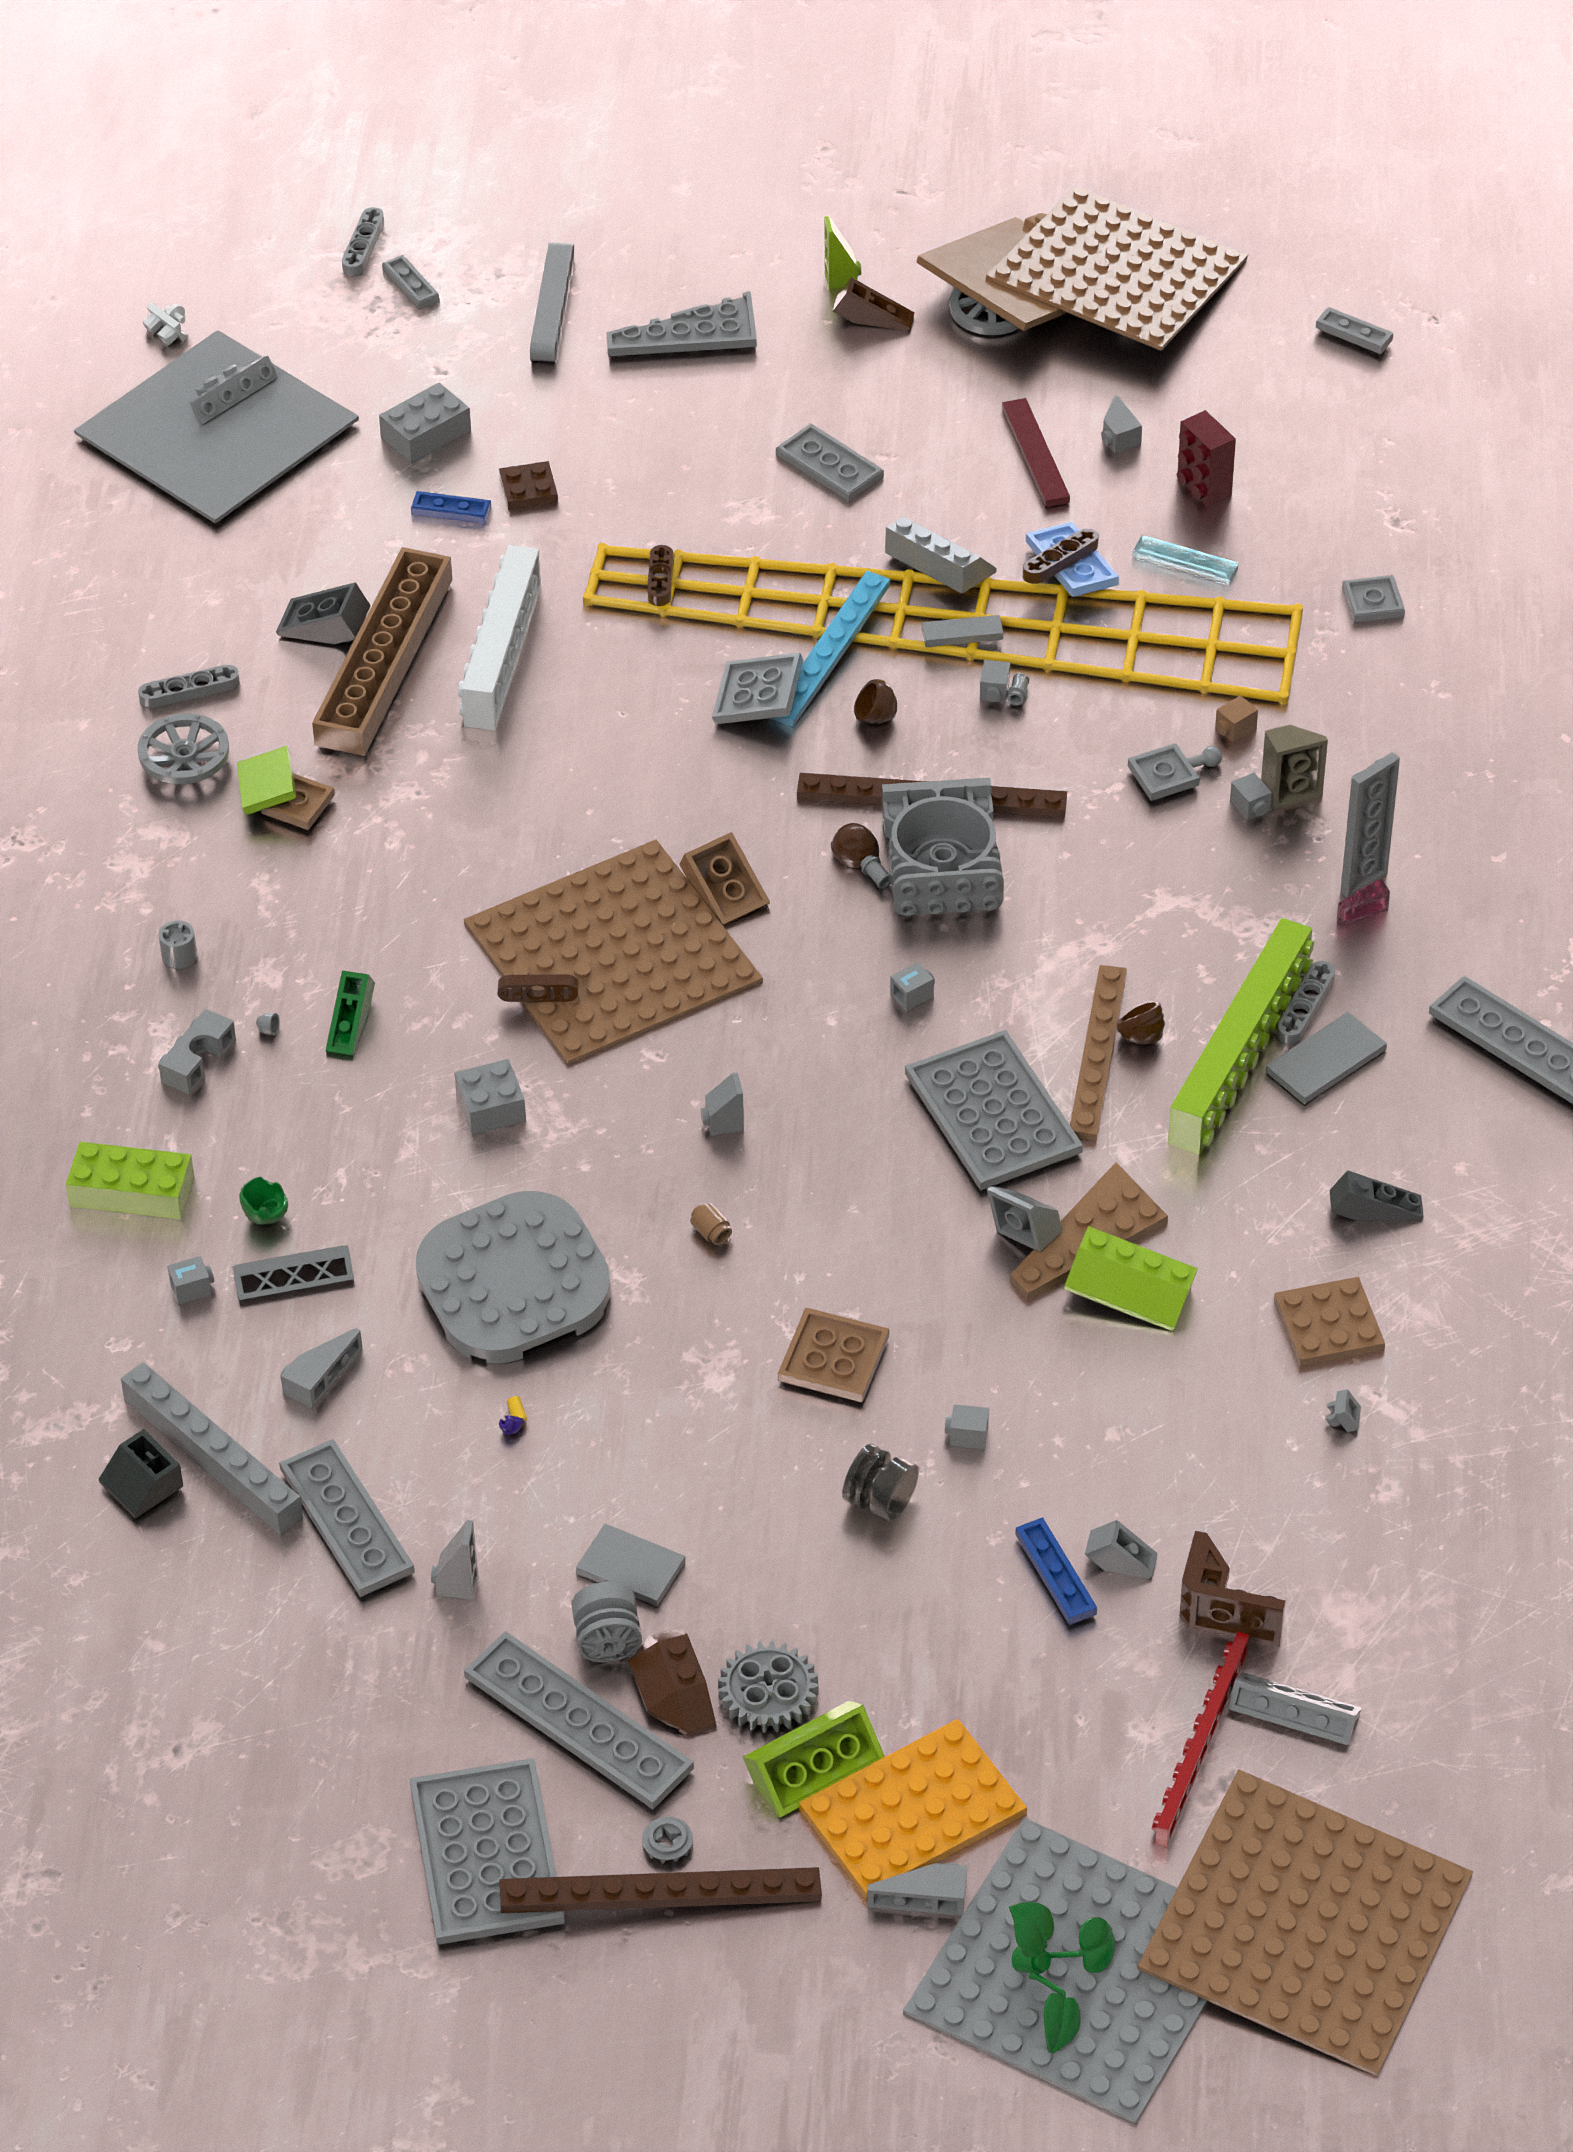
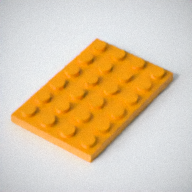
(913, 1807)

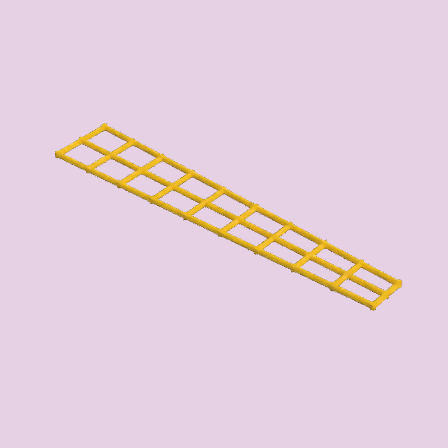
(970, 652)

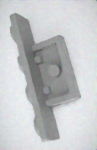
(231, 387)

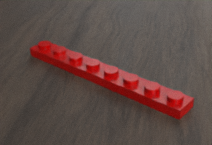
(1196, 1748)

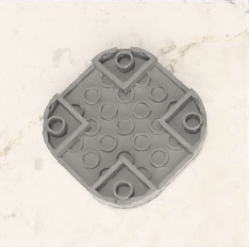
(513, 1275)

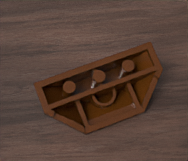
(673, 1682)

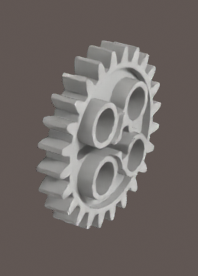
(768, 1686)

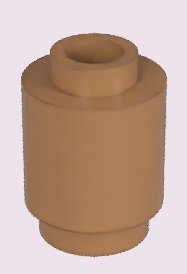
(710, 1224)

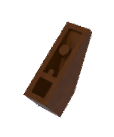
(868, 307)

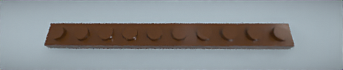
(869, 791)
(660, 1890)

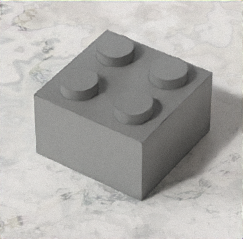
(490, 1096)

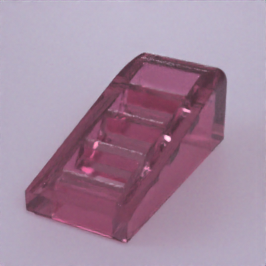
(1364, 903)

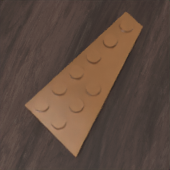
(1112, 1206)

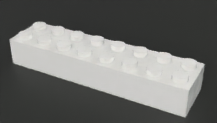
(500, 637)

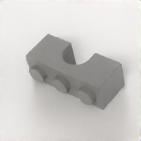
(207, 1034)

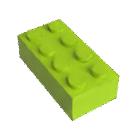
(130, 1180)

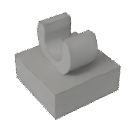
(1344, 1411)

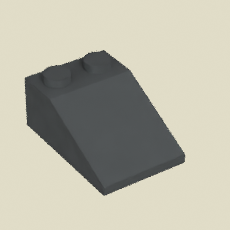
(326, 615)

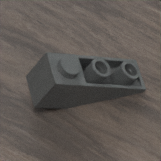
(1371, 1199)

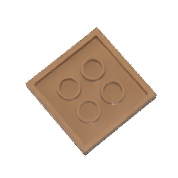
(1329, 1321)
(833, 1354)

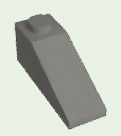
(319, 1368)
(457, 1566)
(925, 1890)

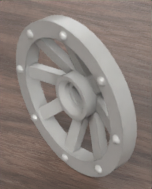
(968, 321)
(183, 752)

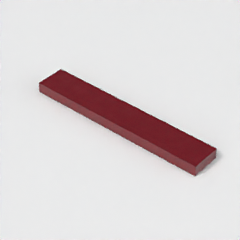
(1035, 452)

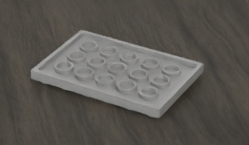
(993, 1109)
(474, 1832)

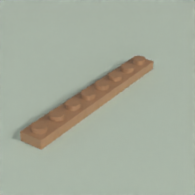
(1098, 1052)

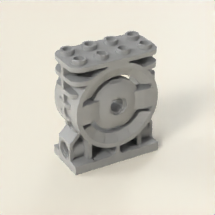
(942, 846)

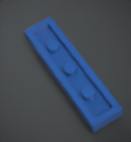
(1056, 1571)

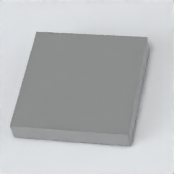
(1373, 598)

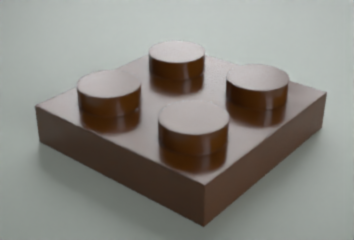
(528, 485)

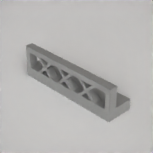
(292, 1260)
(1294, 1708)

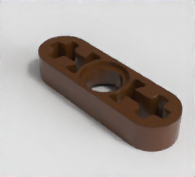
(665, 582)
(564, 988)

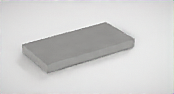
(829, 462)
(1326, 1057)

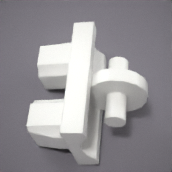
(169, 321)

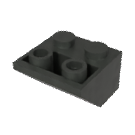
(141, 1474)

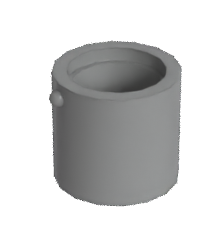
(177, 944)

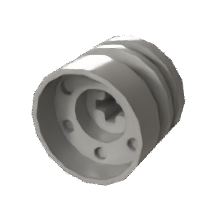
(606, 1622)

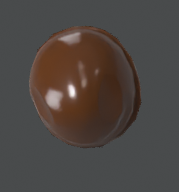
(876, 703)
(853, 844)
(1143, 1024)

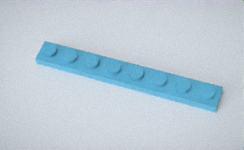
(835, 642)

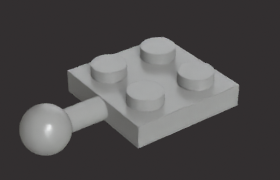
(1169, 771)

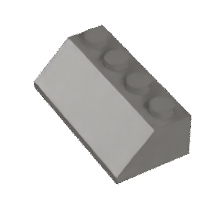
(935, 555)

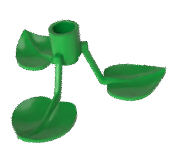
(1032, 1929)

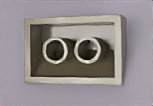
(1293, 765)

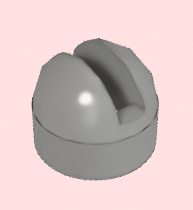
(268, 1023)

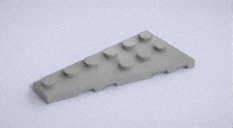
(693, 329)

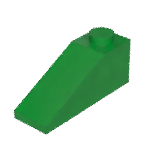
(350, 1012)

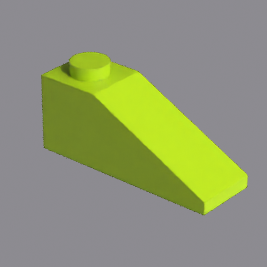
(838, 257)

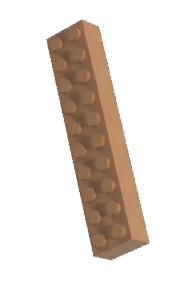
(382, 651)

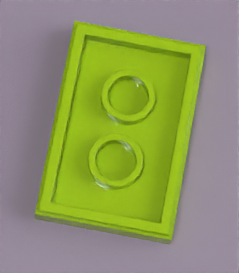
(266, 780)

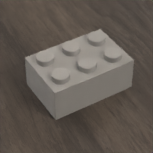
(425, 422)

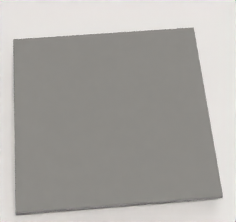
(231, 455)
(1128, 2018)

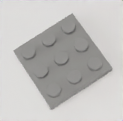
(757, 688)

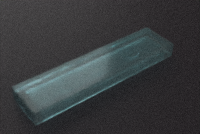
(1185, 560)

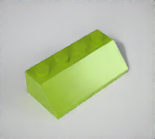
(1130, 1278)
(814, 1757)

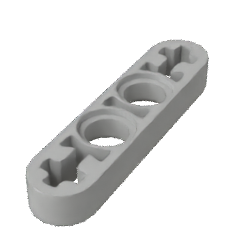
(368, 242)
(188, 682)
(1306, 1002)

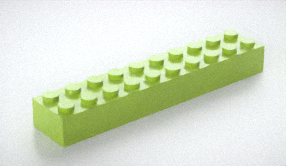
(1240, 1037)

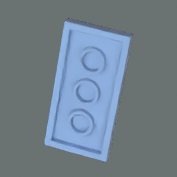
(1083, 576)

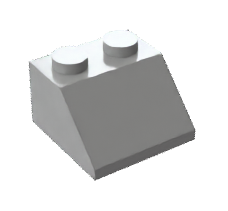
(1024, 1218)

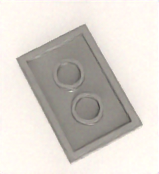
(631, 1561)

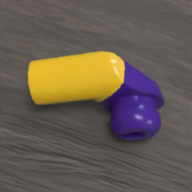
(515, 1419)

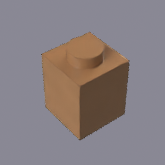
(1236, 719)

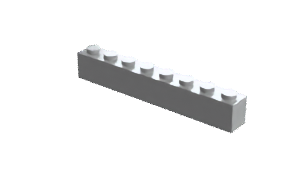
(212, 1448)

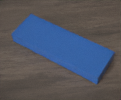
(451, 507)

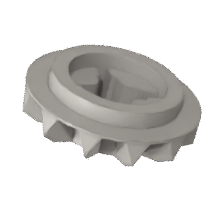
(675, 1830)

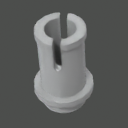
(1017, 692)
(872, 867)

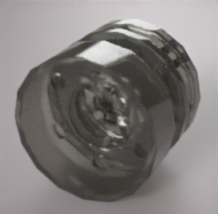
(880, 1482)

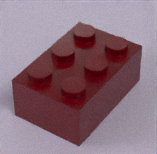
(1206, 458)

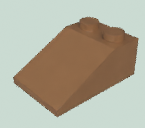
(724, 879)

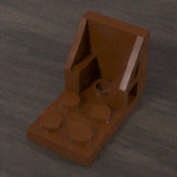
(1220, 1610)

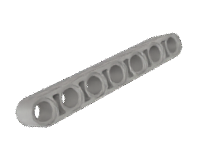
(552, 302)

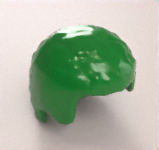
(263, 1201)

